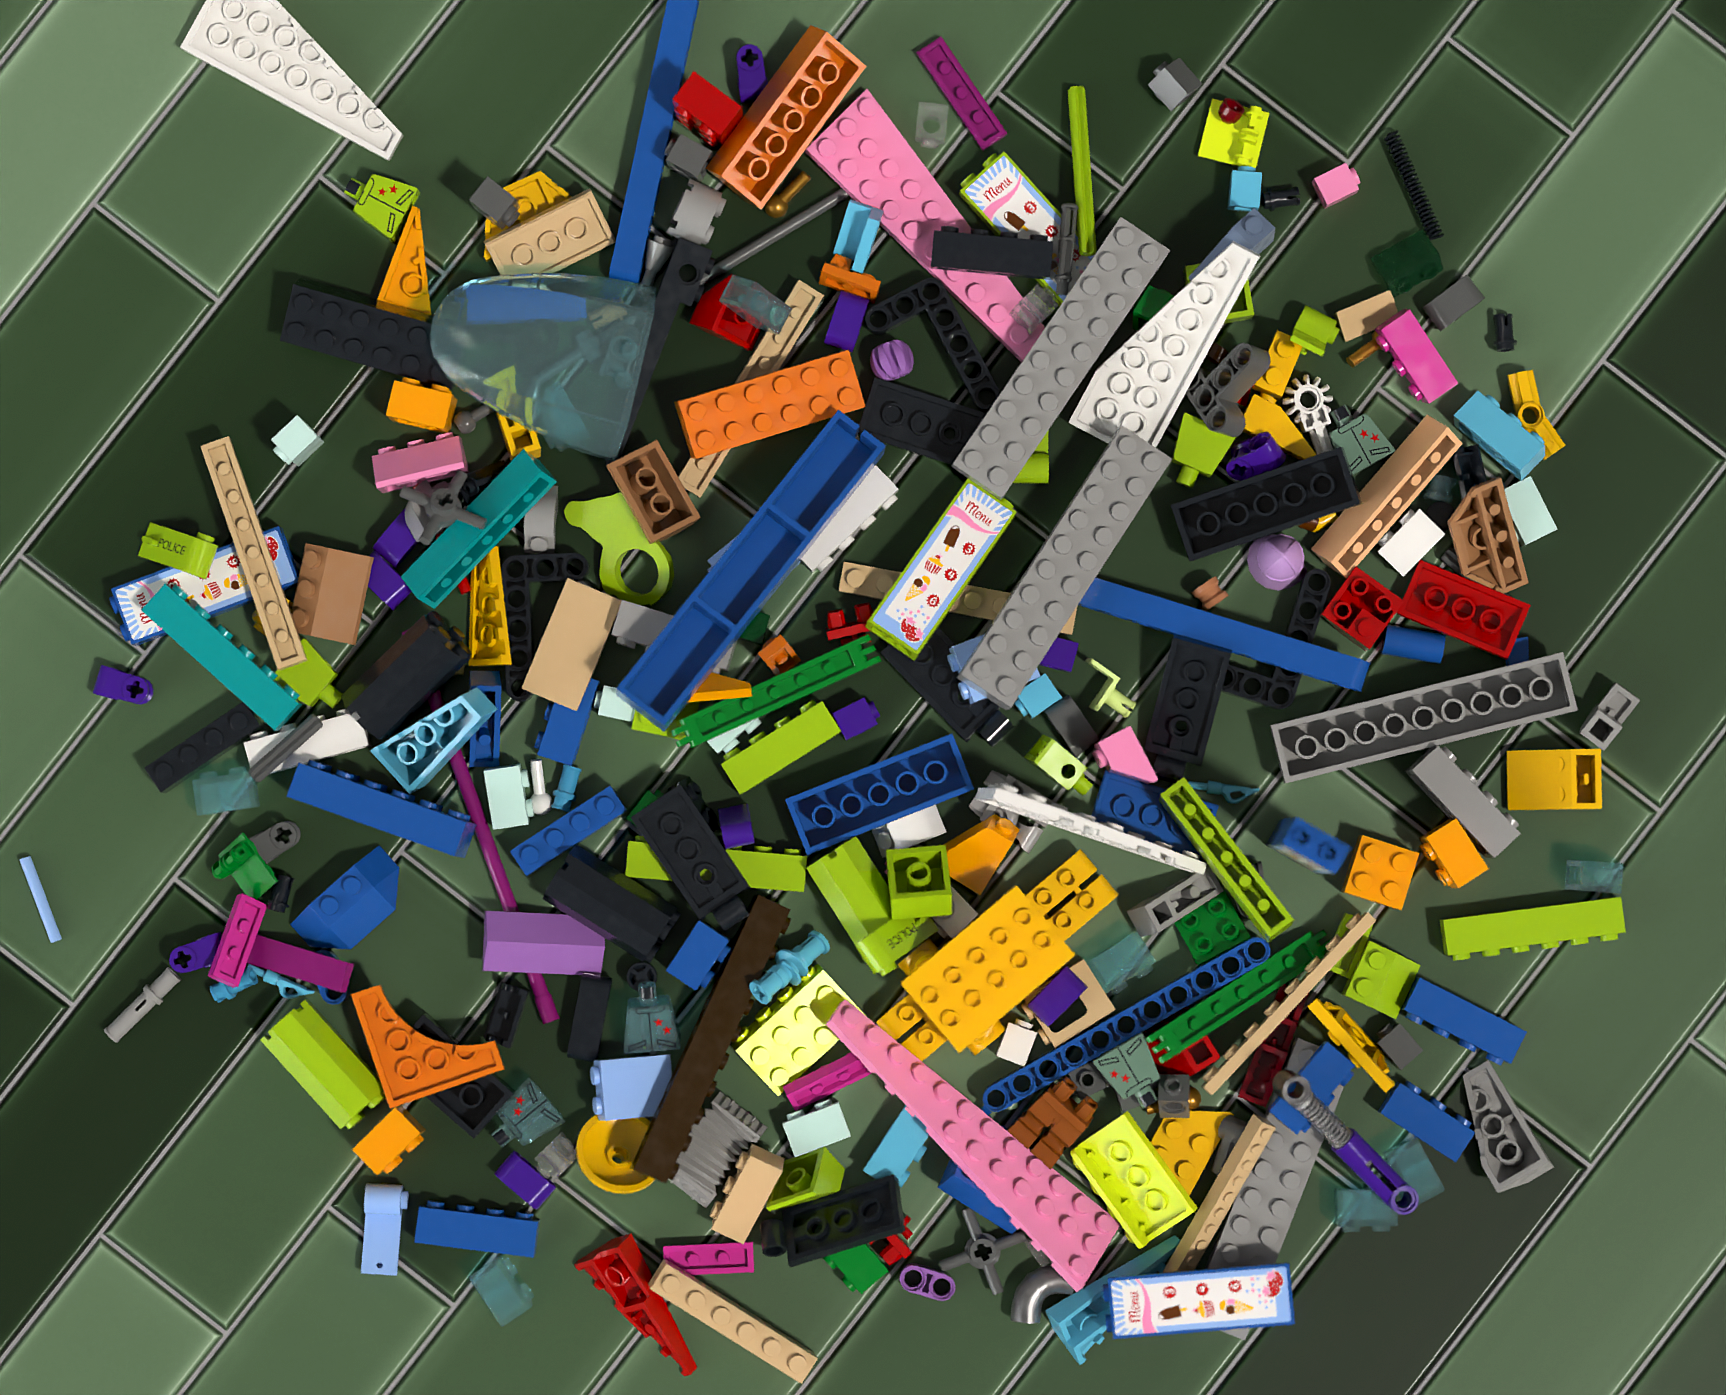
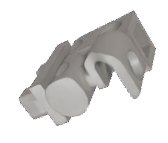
(1027, 835)

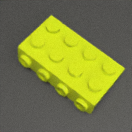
(792, 1030)
(1132, 1180)

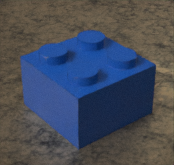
(698, 956)

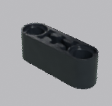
(589, 1017)

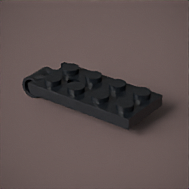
(917, 421)
(939, 687)
(1188, 694)
(688, 846)
(847, 1218)

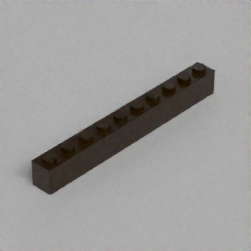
(710, 1039)

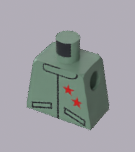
(1360, 438)
(1130, 1069)

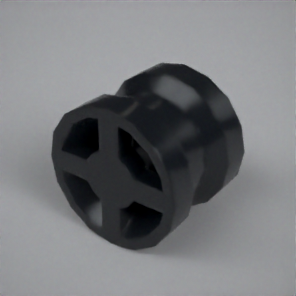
(640, 973)

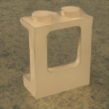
(1093, 998)

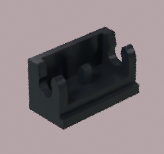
(506, 1014)

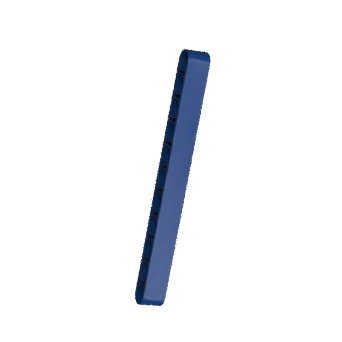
(653, 140)
(1226, 633)
(1116, 1036)

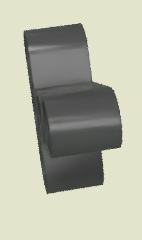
(1218, 390)

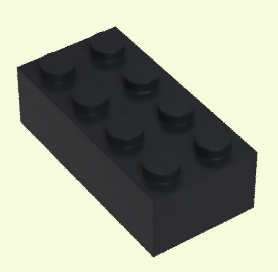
(470, 1103)

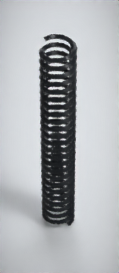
(1410, 188)

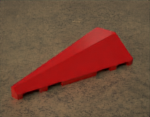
(625, 1277)

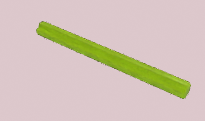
(1082, 170)

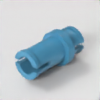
(566, 788)
(221, 991)

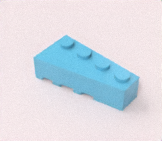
(430, 743)

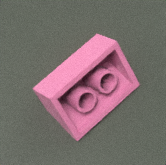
(419, 462)
(1124, 756)

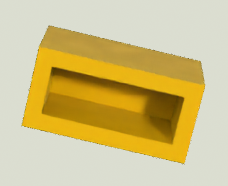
(1283, 359)

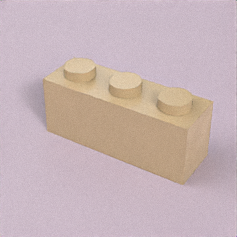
(746, 1193)

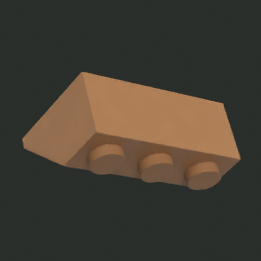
(654, 492)
(331, 593)

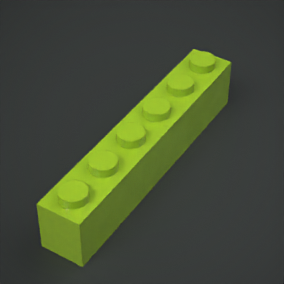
(1226, 859)
(759, 868)
(1532, 926)

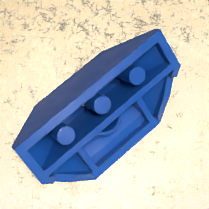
(351, 904)

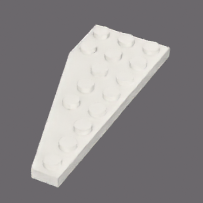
(277, 57)
(1156, 365)
(1085, 825)

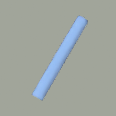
(40, 899)

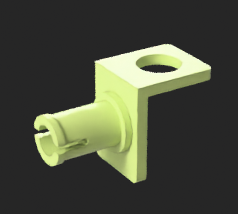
(1108, 693)

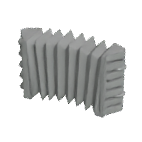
(713, 1146)

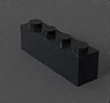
(992, 254)
(204, 747)

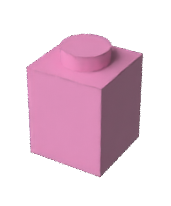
(1336, 185)

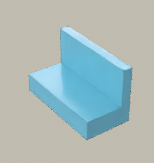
(858, 233)

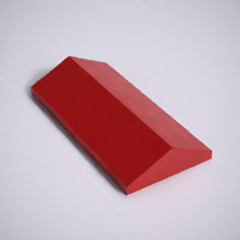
(1463, 609)

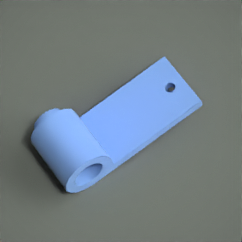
(382, 1228)

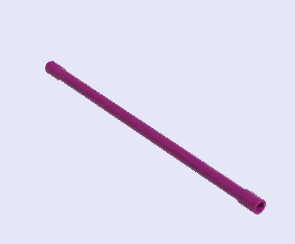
(542, 997)

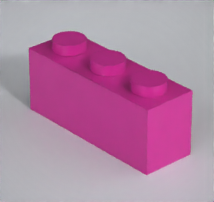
(1415, 356)

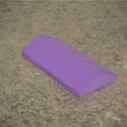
(540, 944)

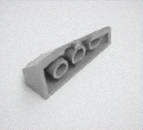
(1505, 1140)

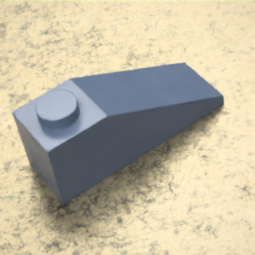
(1251, 232)

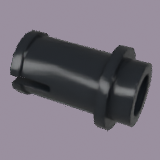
(1279, 198)
(1504, 333)
(280, 894)

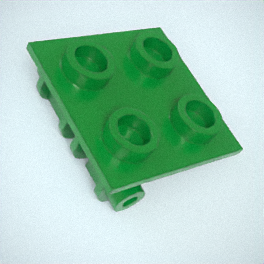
(245, 866)
(1212, 929)

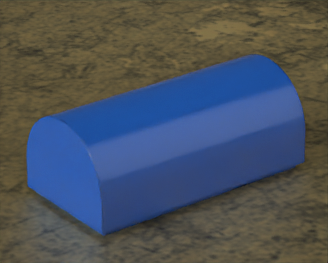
(1413, 644)

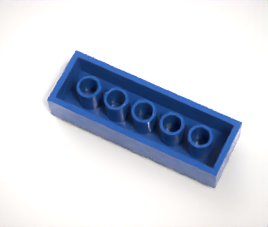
(879, 794)
(385, 811)

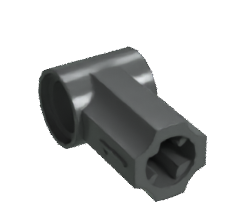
(1230, 1132)

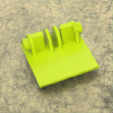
(1237, 142)

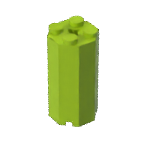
(853, 889)
(325, 1065)

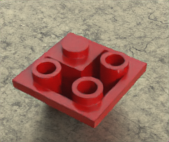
(1361, 609)
(1188, 1061)

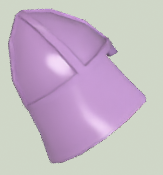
(1276, 561)

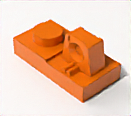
(838, 277)
(779, 655)

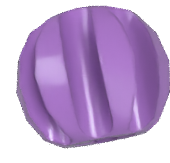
(891, 360)

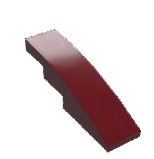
(1270, 1055)

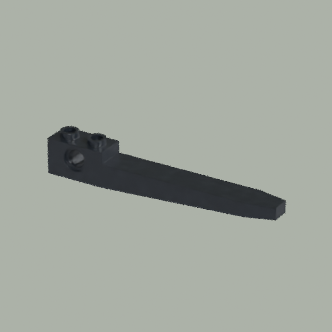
(668, 297)

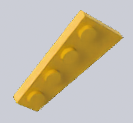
(488, 615)

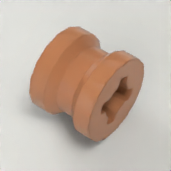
(1209, 593)

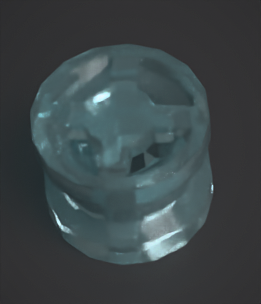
(1440, 489)

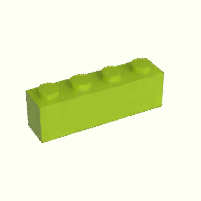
(781, 747)

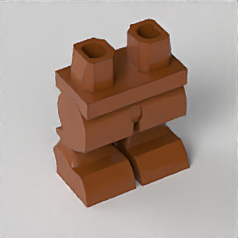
(1061, 1113)

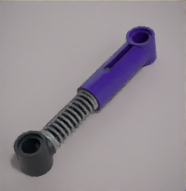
(1347, 1143)

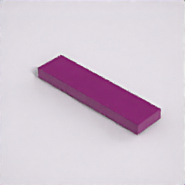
(961, 93)
(300, 963)

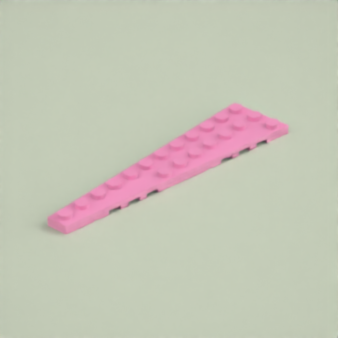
(883, 171)
(1037, 1199)

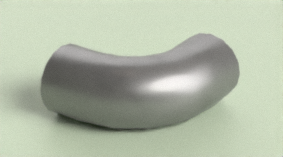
(1033, 1291)

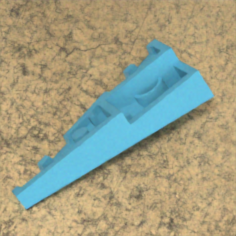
(1082, 1316)

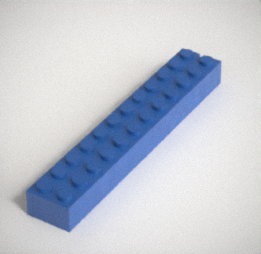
(750, 571)

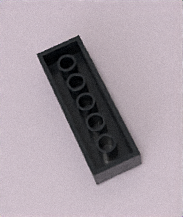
(362, 331)
(1266, 504)

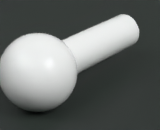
(541, 800)

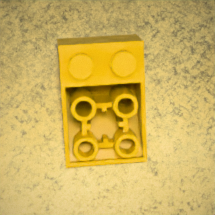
(1554, 779)

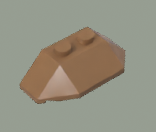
(1487, 538)

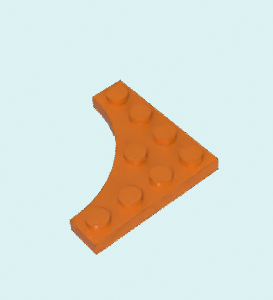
(410, 1061)

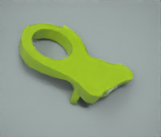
(617, 530)

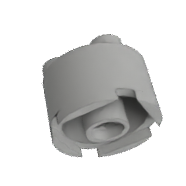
(696, 212)

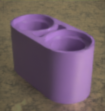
(925, 1287)

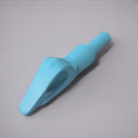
(1225, 789)
(282, 982)

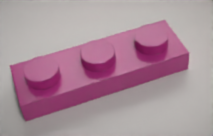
(237, 940)
(825, 1081)
(712, 1257)

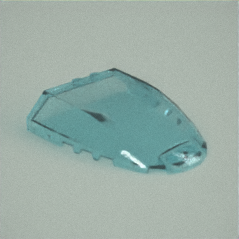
(549, 352)

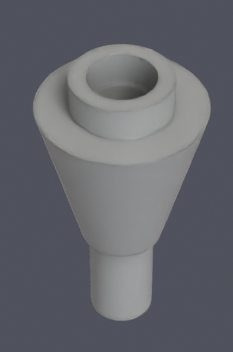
(657, 254)

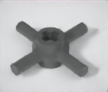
(443, 507)
(977, 1261)

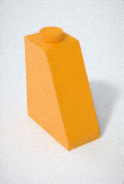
(979, 851)

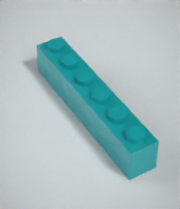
(463, 545)
(221, 656)

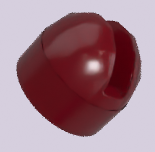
(1230, 111)

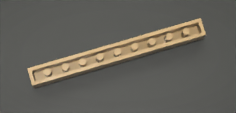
(1221, 1195)

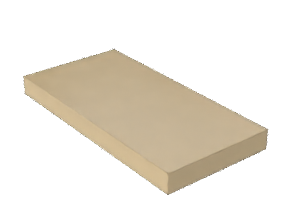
(552, 238)
(572, 644)

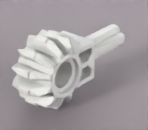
(1311, 419)

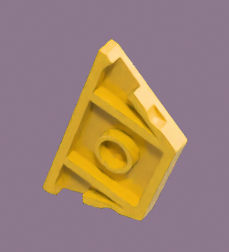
(534, 196)
(1361, 1048)
(1188, 1144)

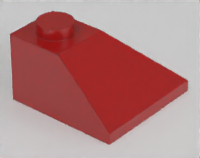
(721, 321)

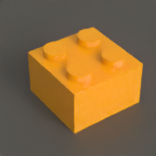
(422, 406)
(1452, 853)
(1380, 872)
(389, 1139)

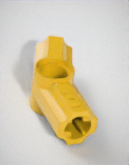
(1525, 396)

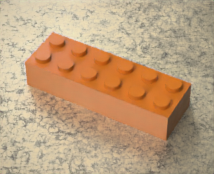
(786, 117)
(769, 404)

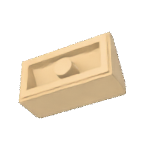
(1365, 315)

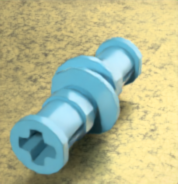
(789, 967)

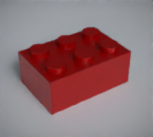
(707, 110)

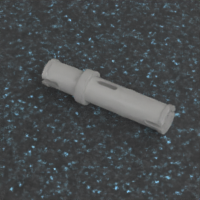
(151, 995)

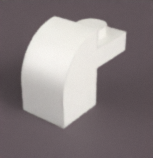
(909, 830)

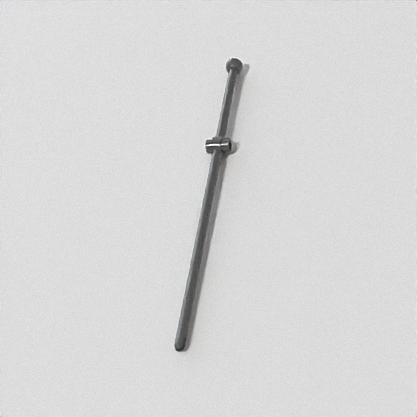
(467, 421)

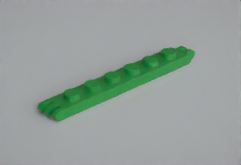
(776, 692)
(1237, 995)

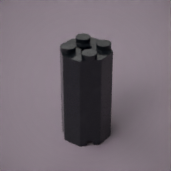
(407, 675)
(611, 904)

